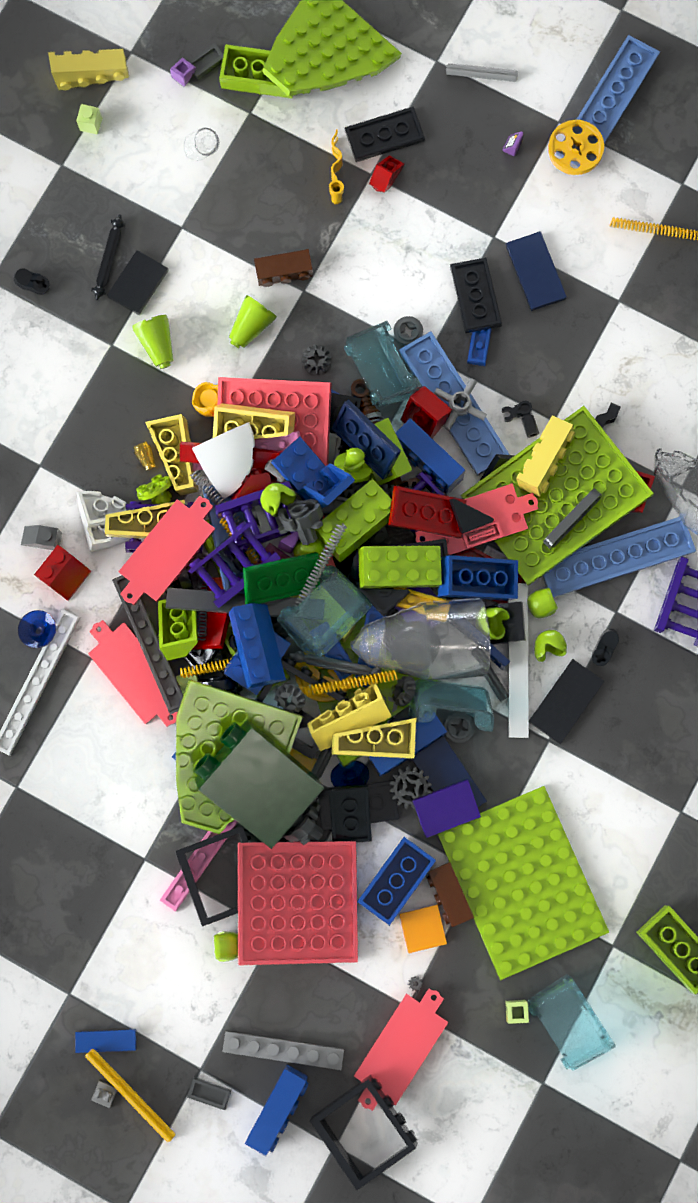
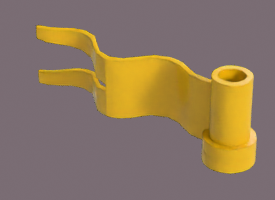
(336, 187)

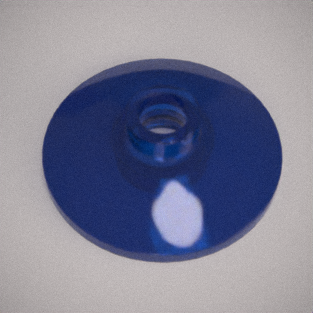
(29, 624)
(353, 774)

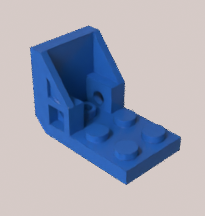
(309, 474)

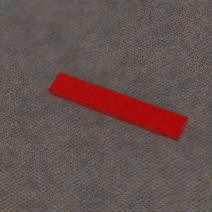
(260, 456)

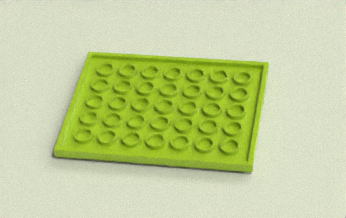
(588, 464)
(523, 883)

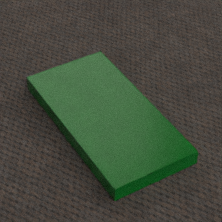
(279, 578)

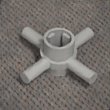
(457, 397)

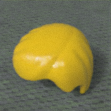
(205, 399)

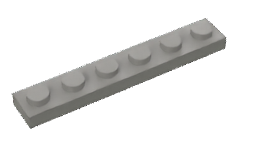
(283, 1050)

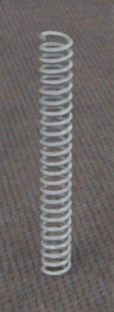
(200, 483)
(323, 562)

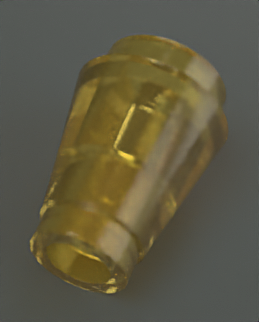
(145, 455)

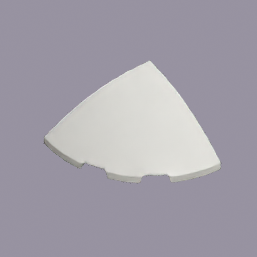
(227, 458)
(93, 512)

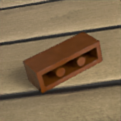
(283, 268)
(449, 895)

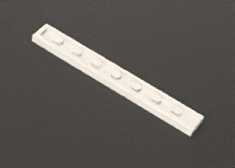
(518, 676)
(36, 682)

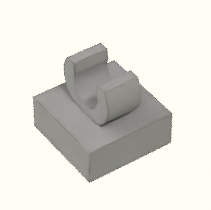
(104, 1094)

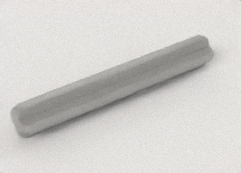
(481, 72)

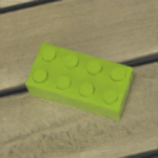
(244, 71)
(362, 514)
(399, 566)
(673, 945)

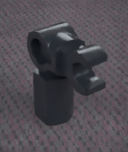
(523, 410)

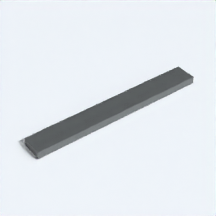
(203, 601)
(149, 643)

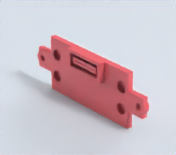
(499, 504)
(167, 550)
(128, 670)
(402, 1046)

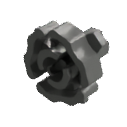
(304, 519)
(305, 827)

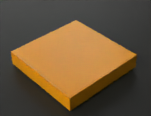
(422, 928)

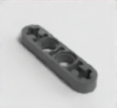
(572, 518)

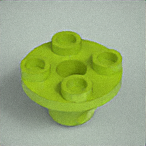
(353, 463)
(156, 490)

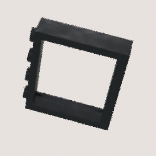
(306, 675)
(204, 919)
(337, 1149)

